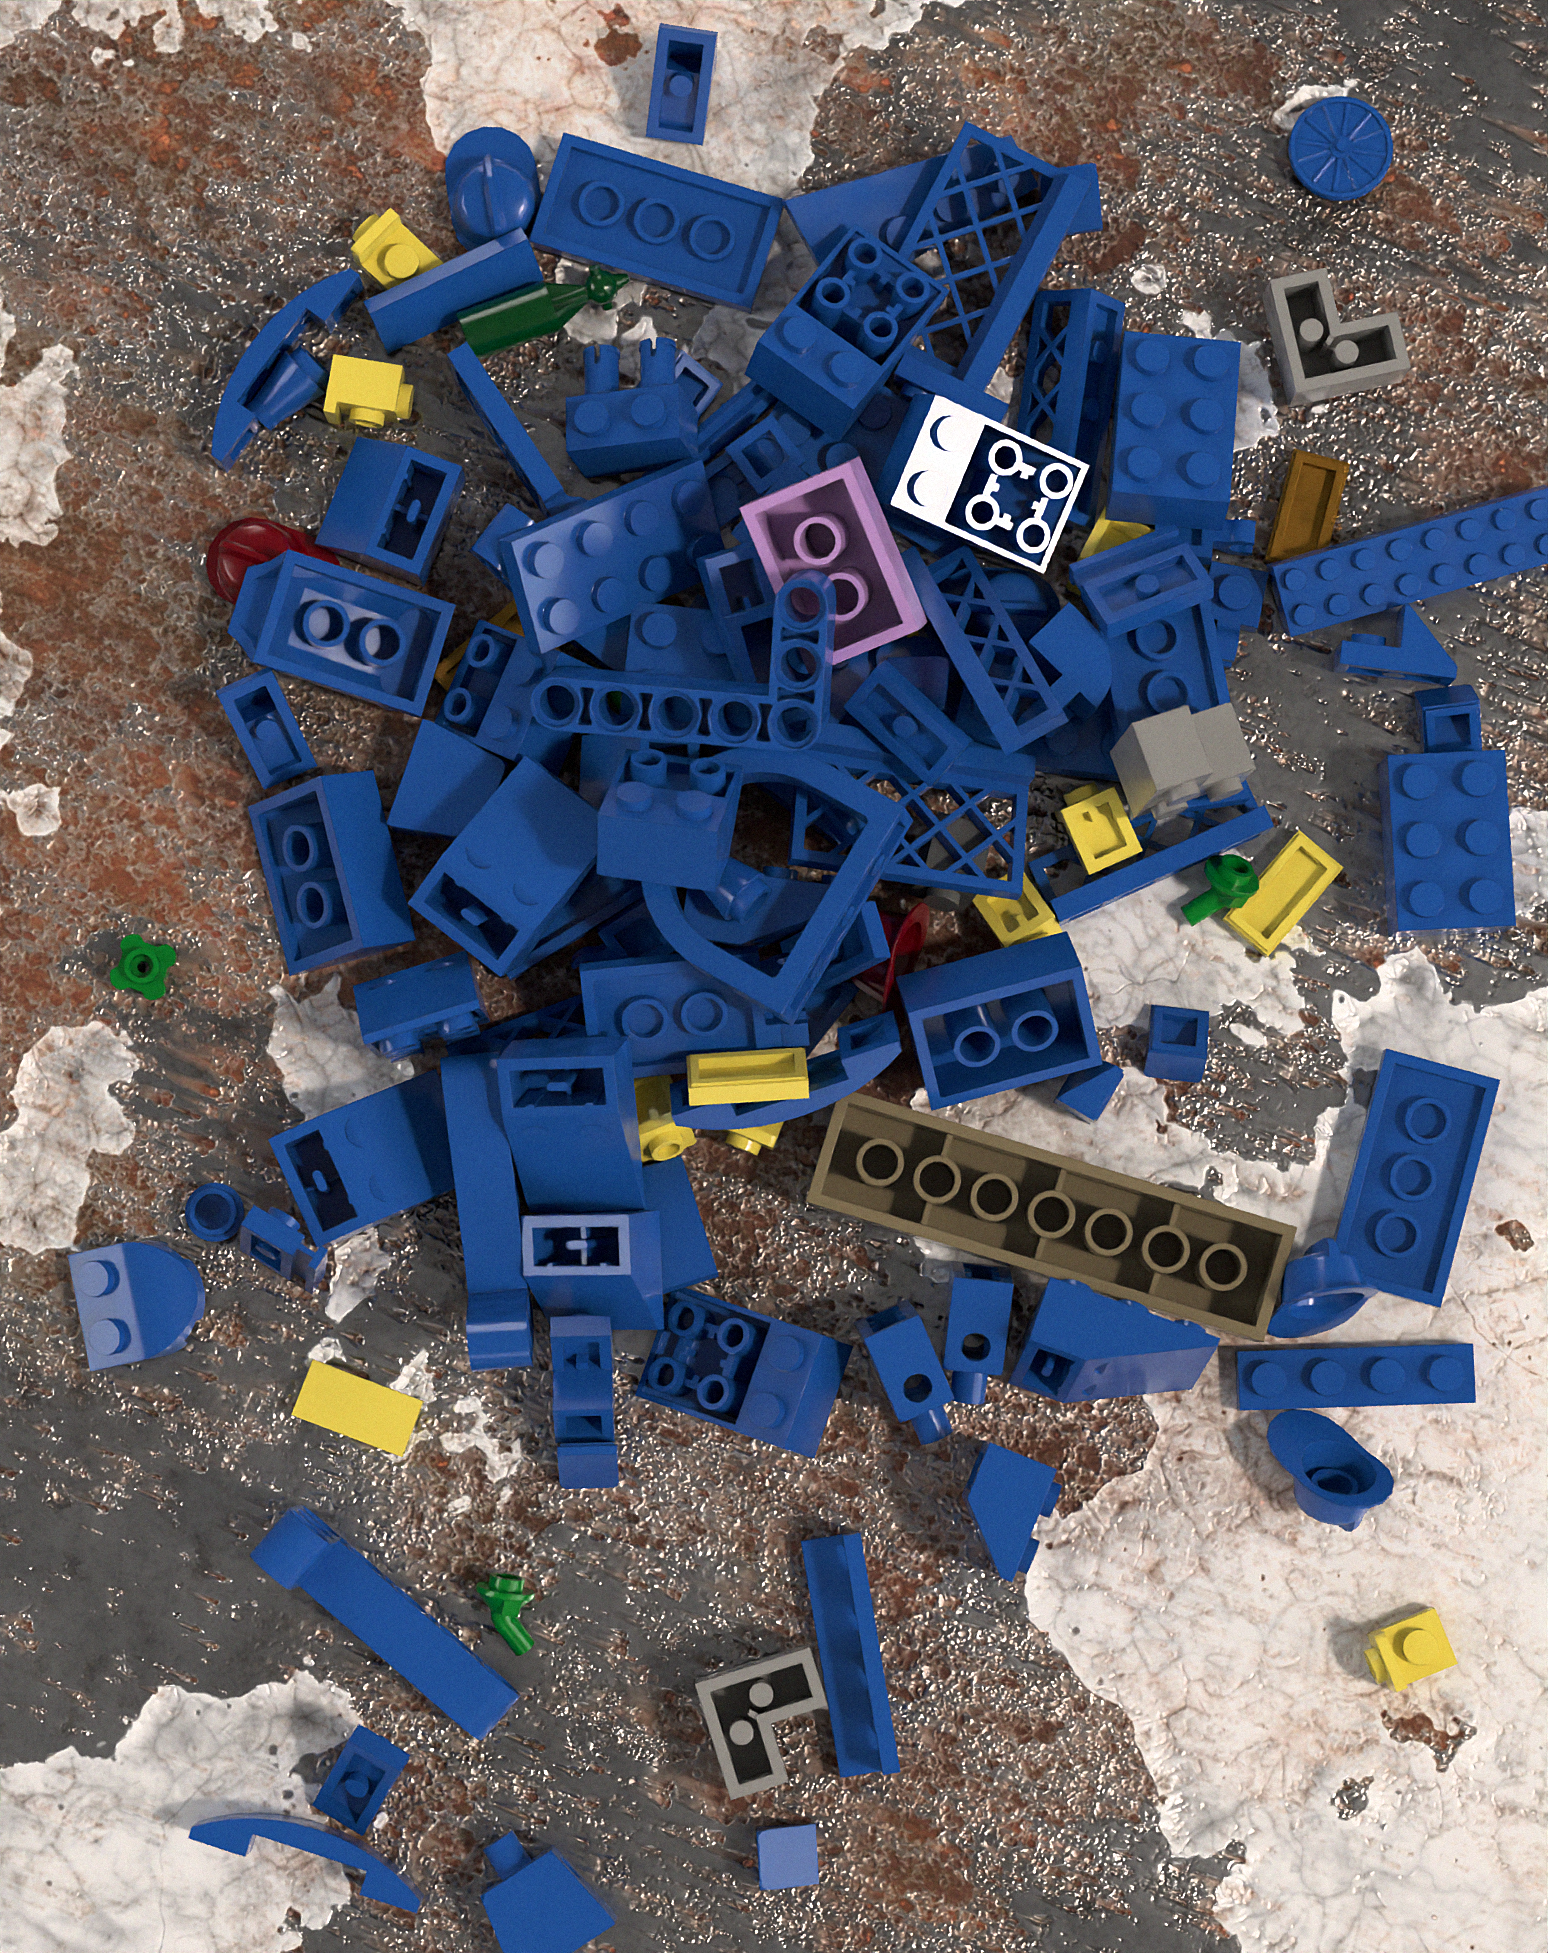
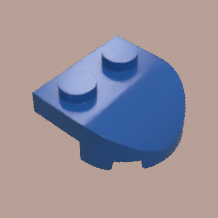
(135, 1301)

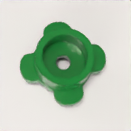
(151, 982)

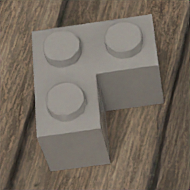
(1319, 353)
(1181, 758)
(743, 1706)

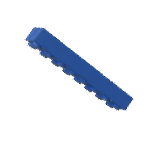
(1411, 561)

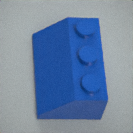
(331, 871)

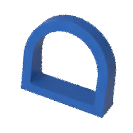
(791, 988)

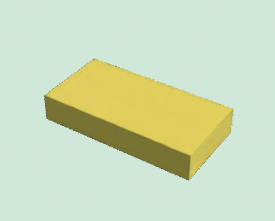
(1284, 893)
(747, 1076)
(357, 1408)

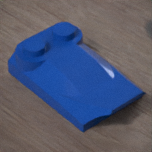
(341, 630)

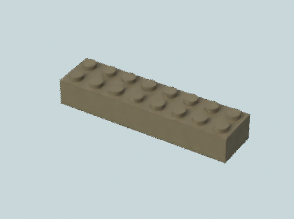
(1051, 1215)

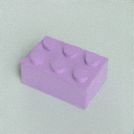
(840, 530)

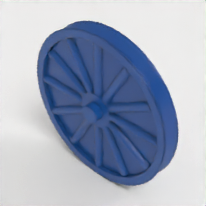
(1340, 148)

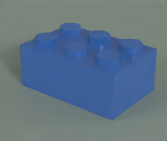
(1173, 431)
(1446, 843)
(999, 1020)

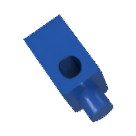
(443, 784)
(976, 1303)
(898, 1350)
(541, 1901)

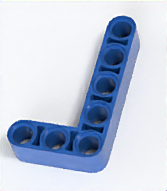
(710, 696)
(489, 1215)
(313, 1556)

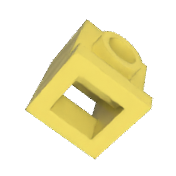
(367, 392)

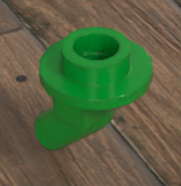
(1231, 884)
(505, 1598)

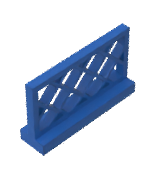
(1026, 266)
(975, 772)

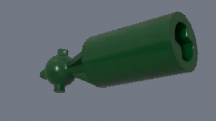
(534, 312)

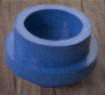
(214, 1212)

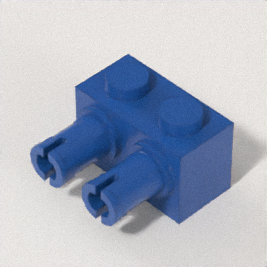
(630, 428)

